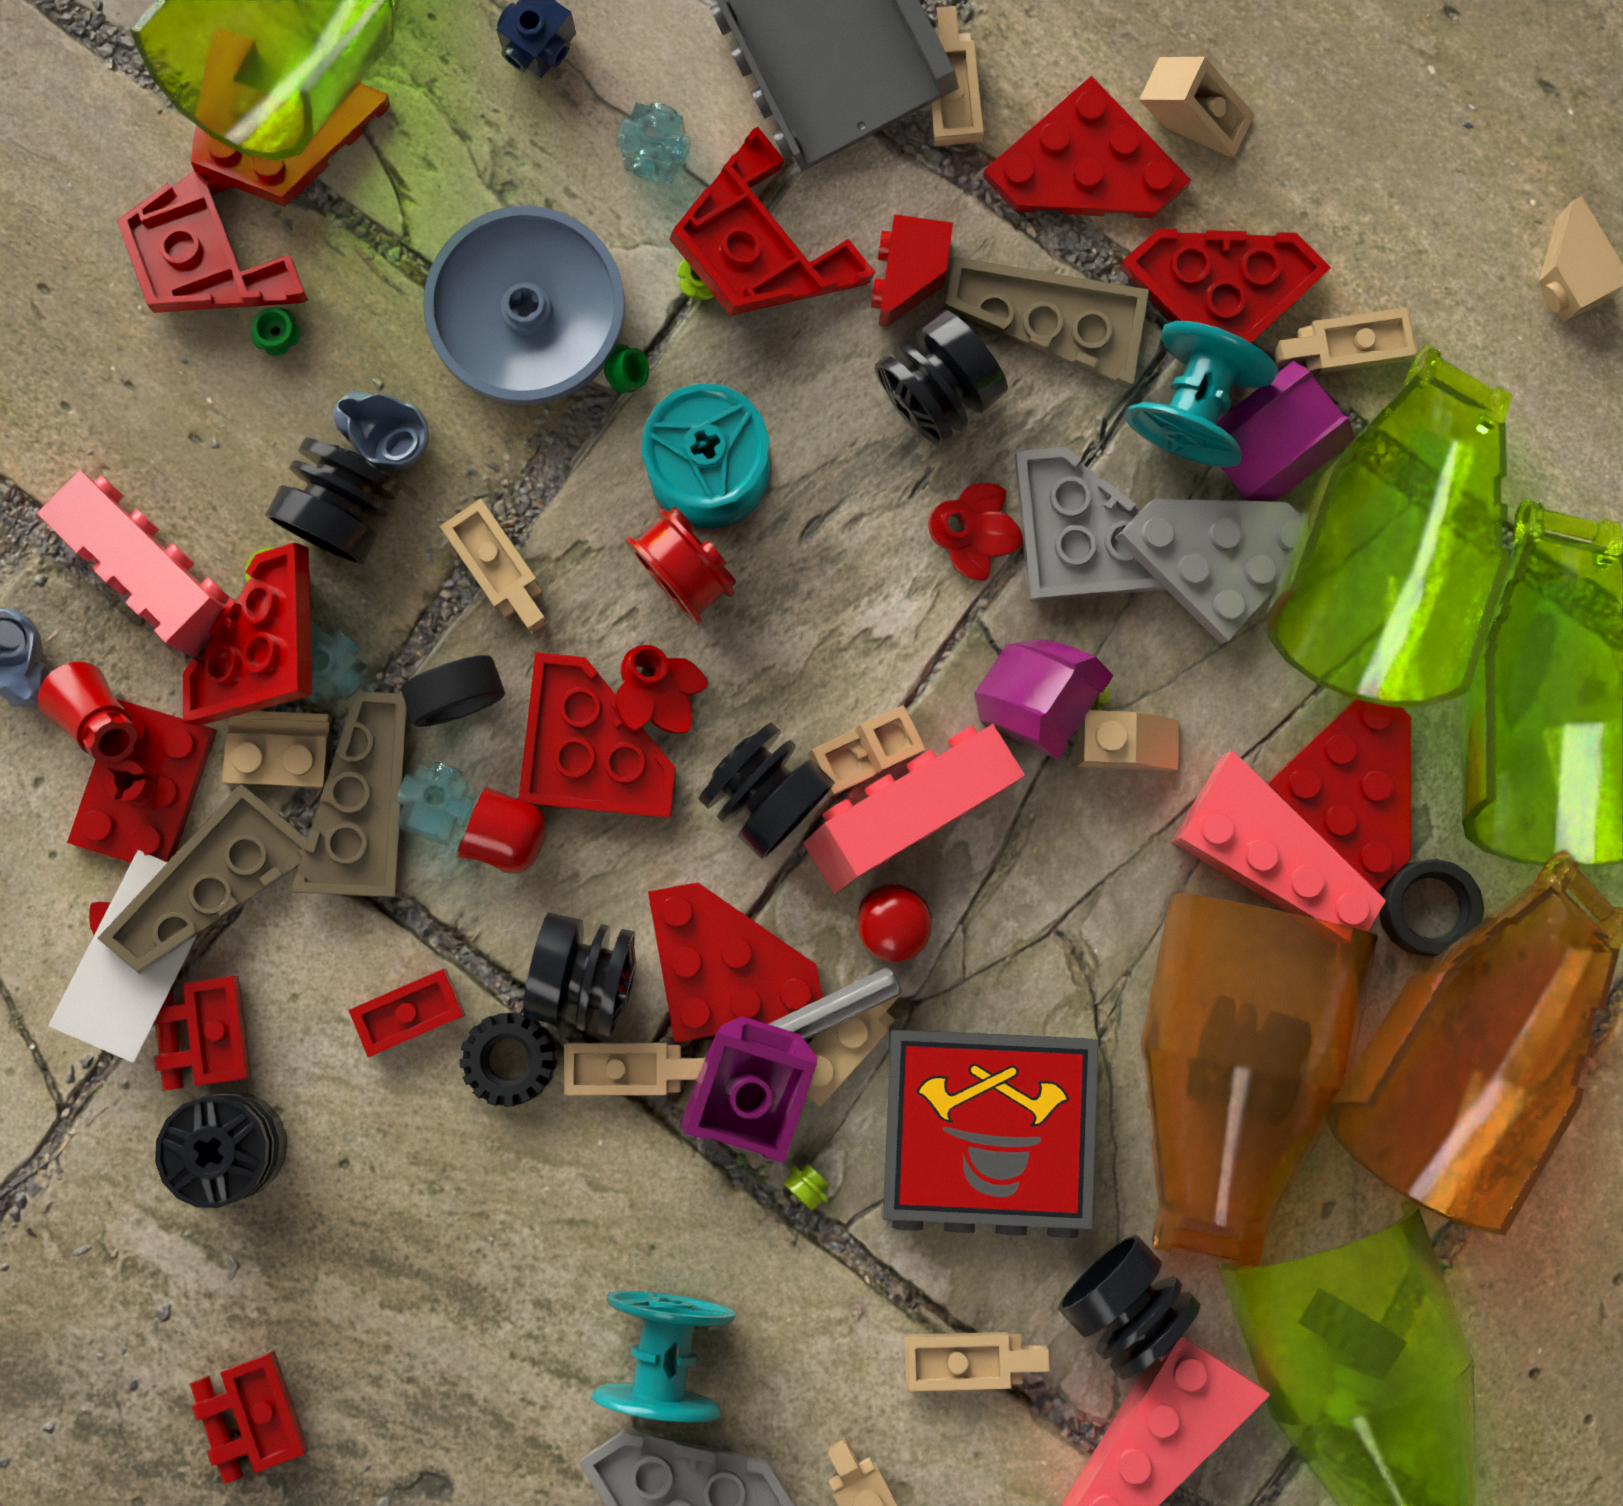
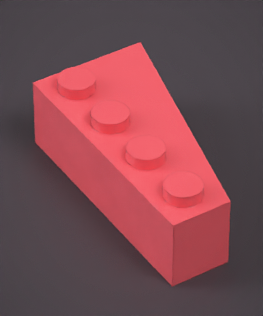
(135, 562)
(913, 806)
(1270, 849)
(1166, 1428)

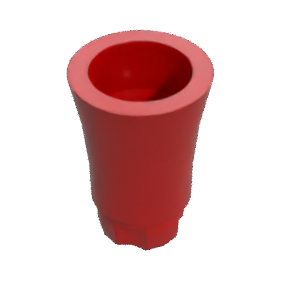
(86, 709)

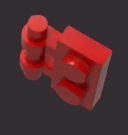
(214, 1031)
(262, 1412)

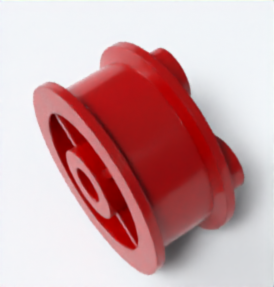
(681, 565)

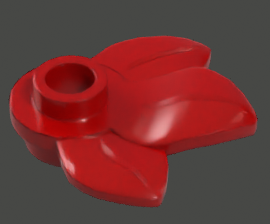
(983, 530)
(660, 697)

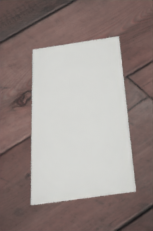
(107, 998)

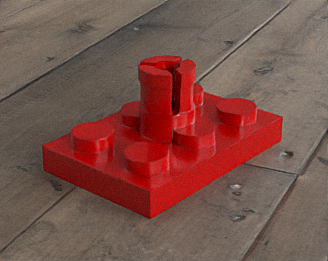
(147, 795)

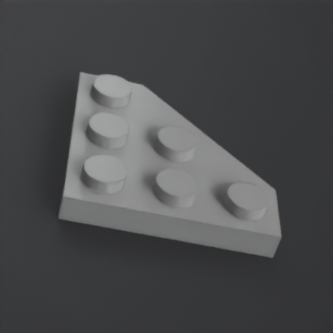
(1072, 529)
(1214, 555)
(667, 1472)

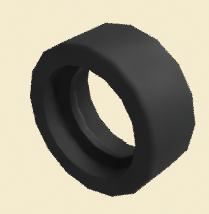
(452, 690)
(1462, 883)

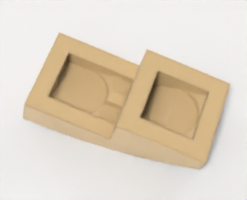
(868, 750)

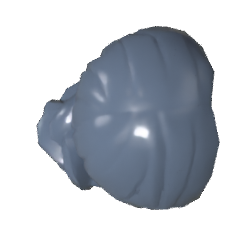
(382, 429)
(20, 659)

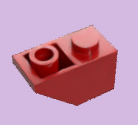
(915, 265)

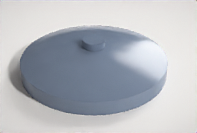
(524, 305)

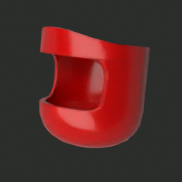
(503, 833)
(894, 922)

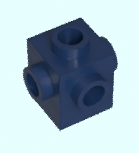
(535, 34)

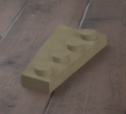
(1060, 315)
(356, 824)
(212, 874)

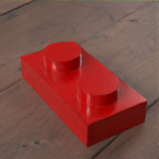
(407, 1012)

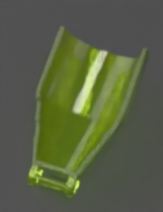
(263, 69)
(1402, 546)
(1550, 699)
(1365, 1366)

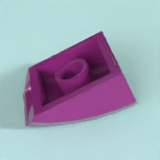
(1284, 434)
(1040, 693)
(751, 1088)

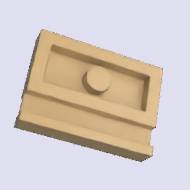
(277, 749)

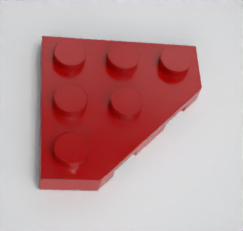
(1087, 162)
(1225, 276)
(258, 643)
(583, 752)
(1357, 788)
(724, 964)

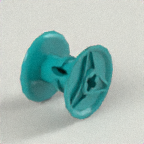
(1214, 365)
(712, 423)
(658, 1379)

